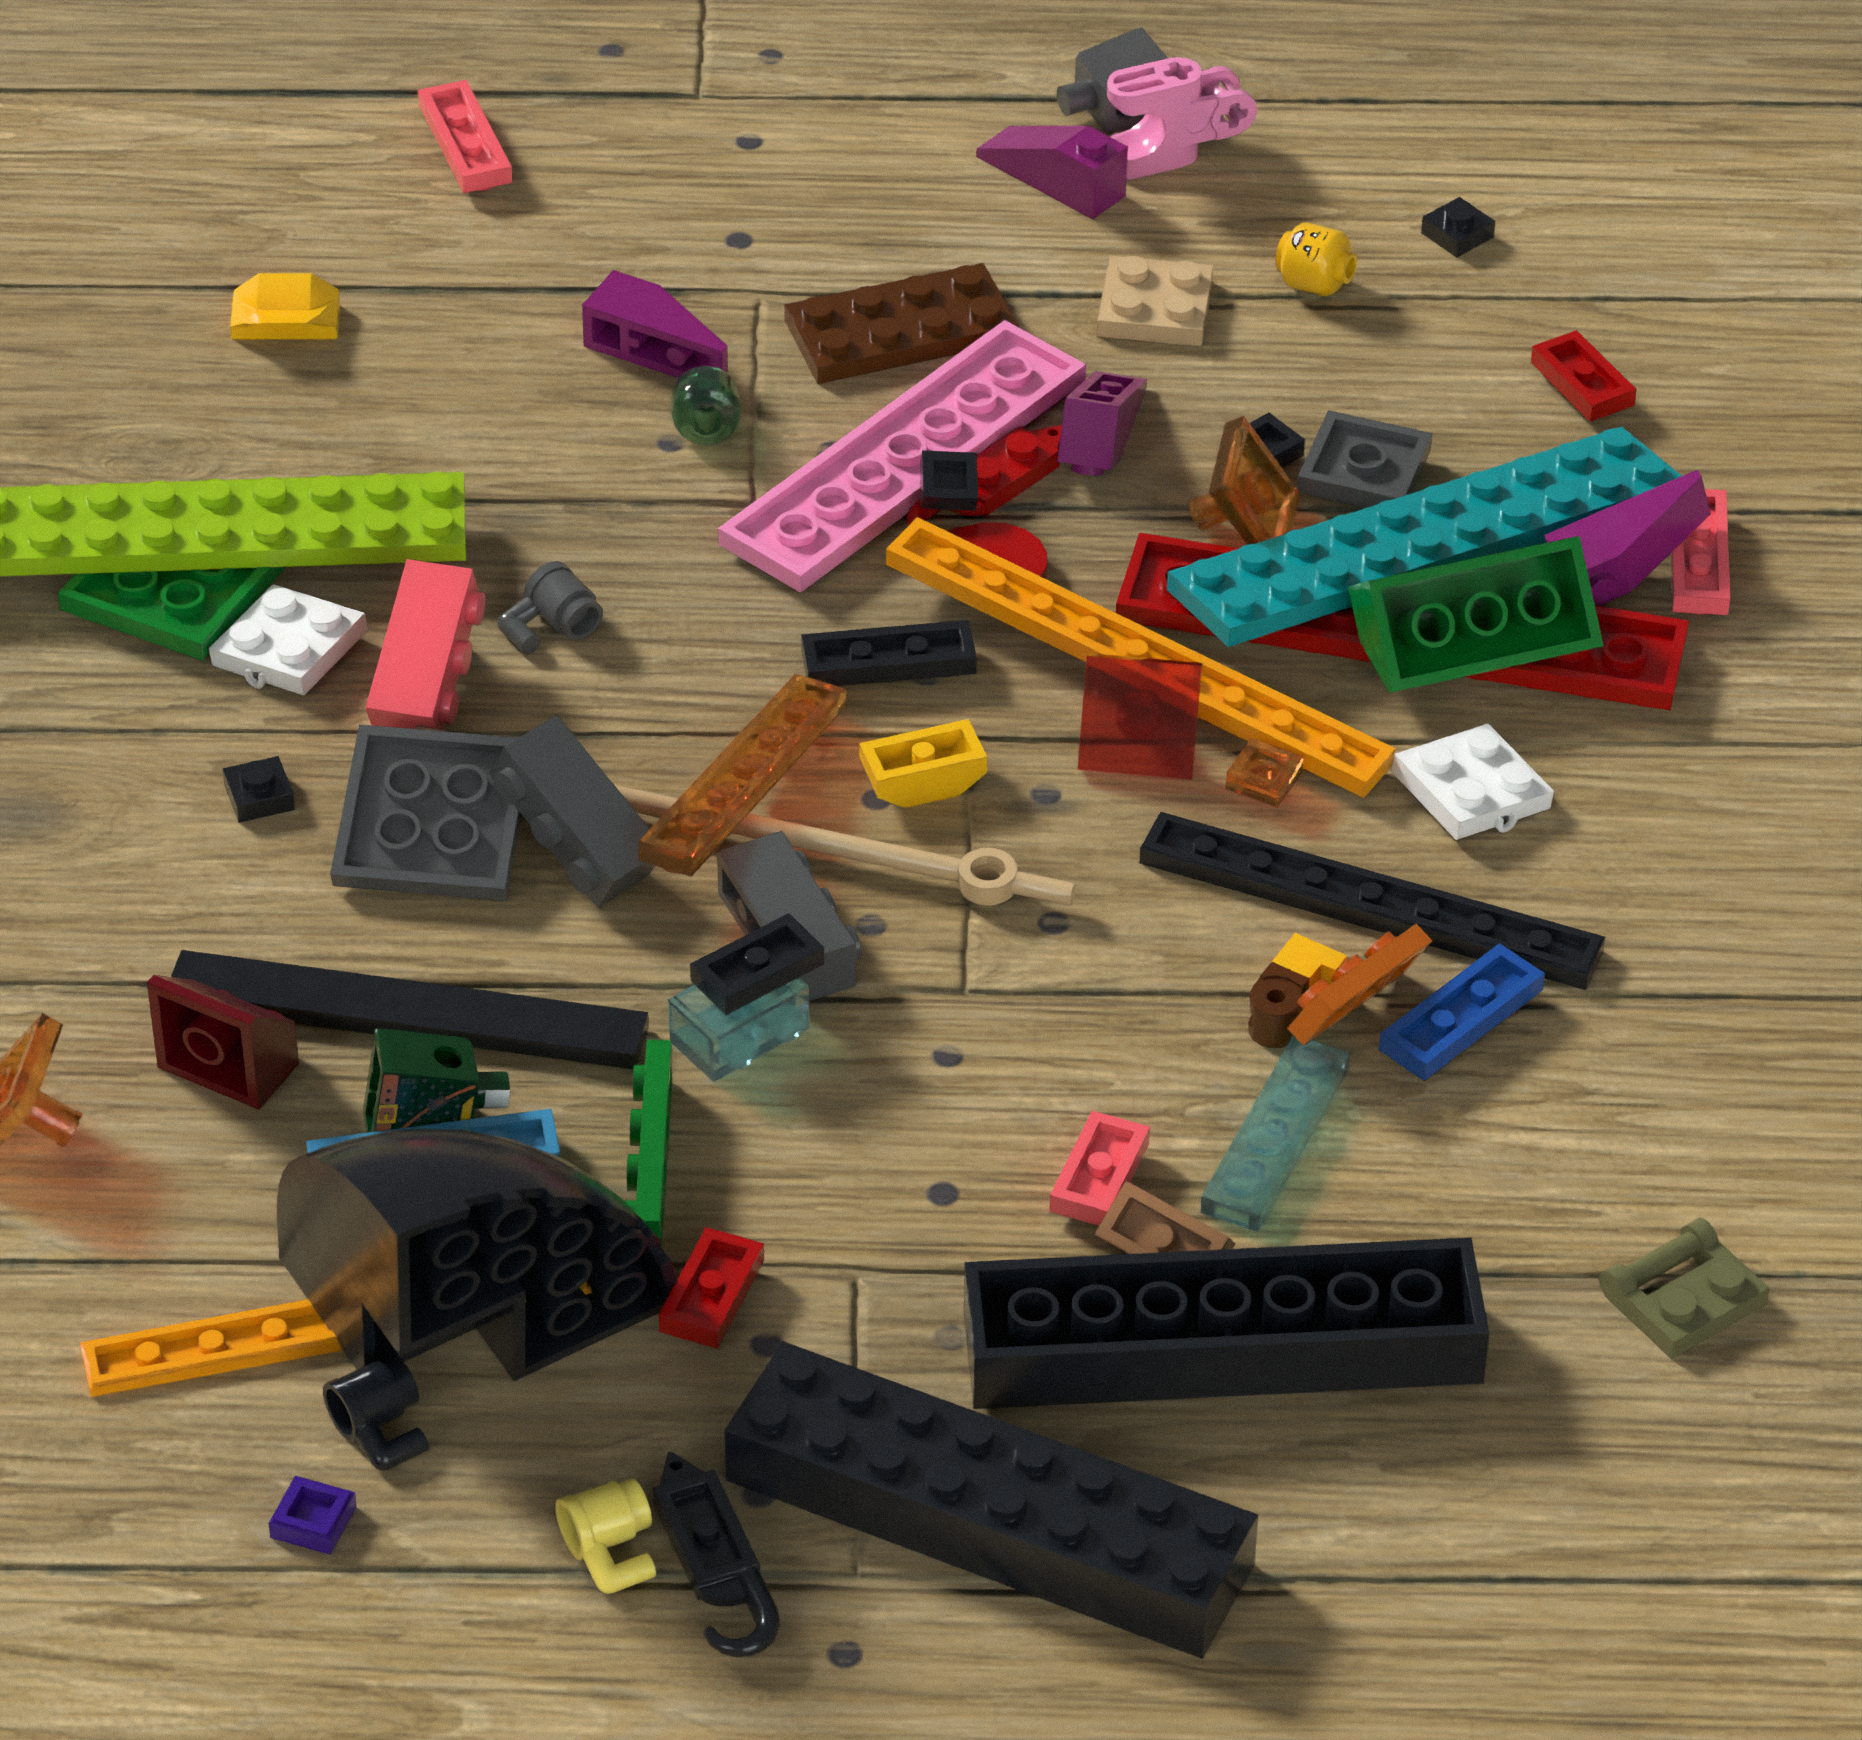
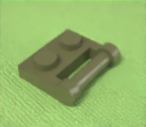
(1694, 1303)

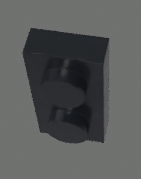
(757, 964)

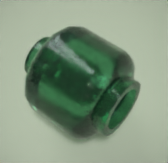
(705, 405)

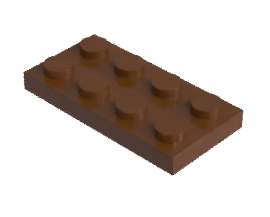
(896, 322)

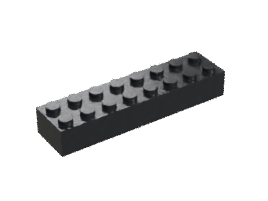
(1224, 1323)
(992, 1498)

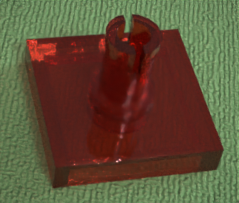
(1140, 716)

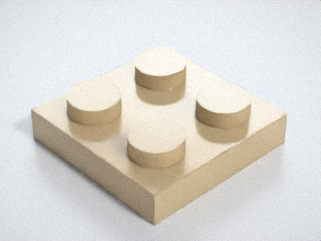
(1155, 300)

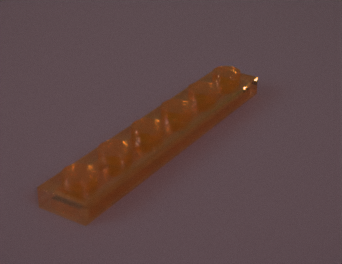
(741, 775)

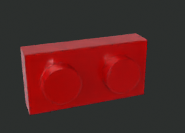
(1583, 375)
(711, 1287)

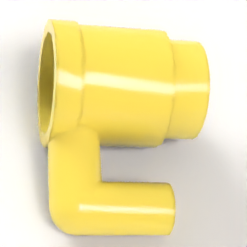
(601, 1520)

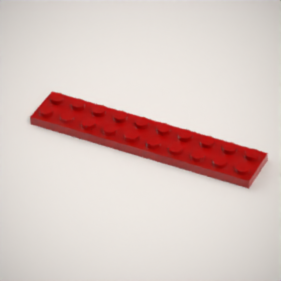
(1633, 666)

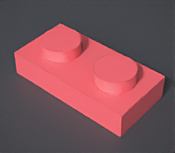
(1098, 1167)

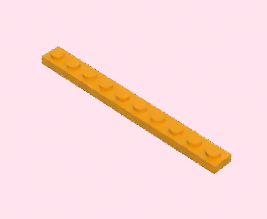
(1084, 627)

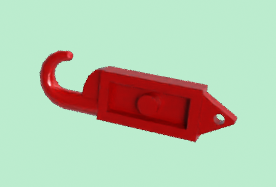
(1007, 470)

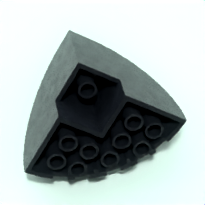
(450, 1234)

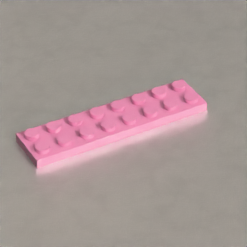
(874, 470)

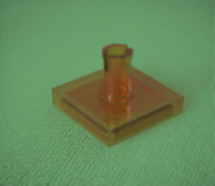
(1247, 488)
(20, 1083)

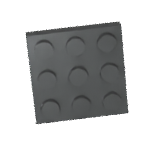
(426, 815)

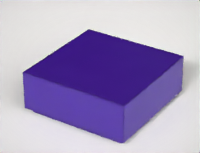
(312, 1515)

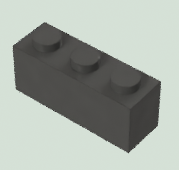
(573, 810)
(770, 880)

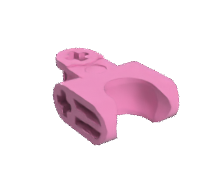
(1179, 109)

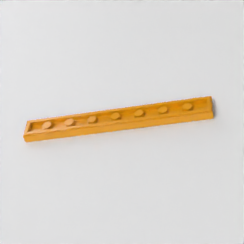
(208, 1347)

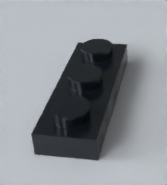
(890, 653)

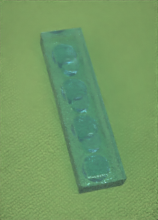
(1274, 1133)

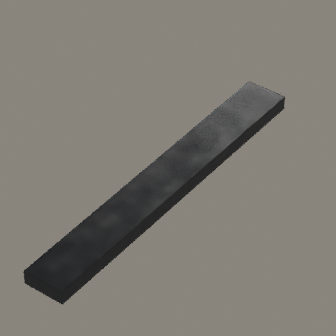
(1367, 897)
(377, 1002)

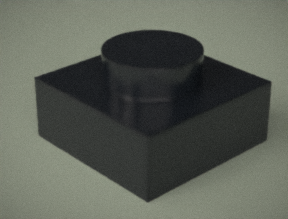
(1458, 227)
(1279, 439)
(948, 480)
(258, 789)

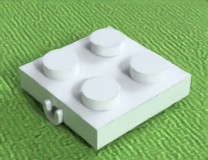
(288, 640)
(1472, 782)

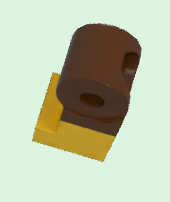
(1283, 983)

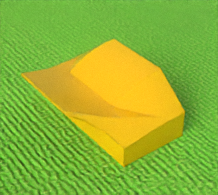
(285, 307)
(924, 764)

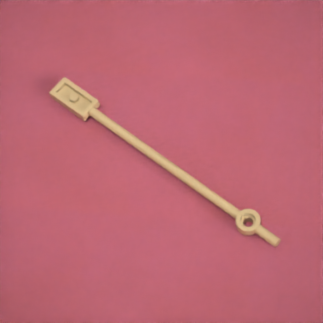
(982, 875)

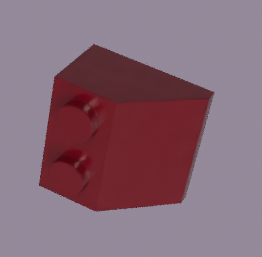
(220, 1040)

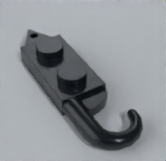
(715, 1552)

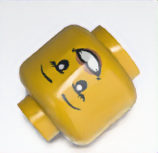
(1315, 259)

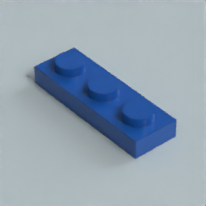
(1461, 1012)

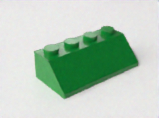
(1477, 614)

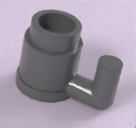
(559, 599)

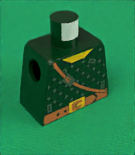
(426, 1081)

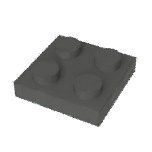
(1363, 461)

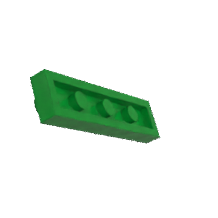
(651, 1132)

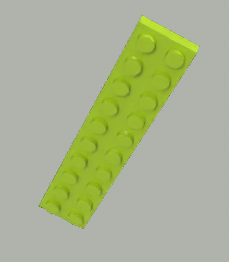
(232, 523)

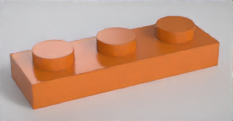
(1357, 982)

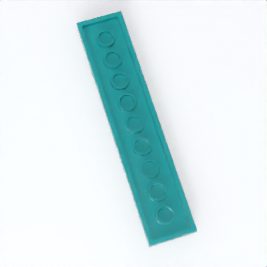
(1474, 516)

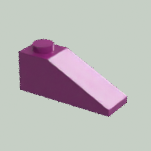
(1063, 162)
(648, 327)
(1099, 421)
(1637, 534)

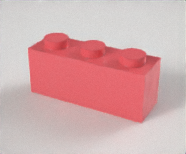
(426, 647)

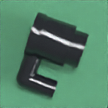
(371, 1399)

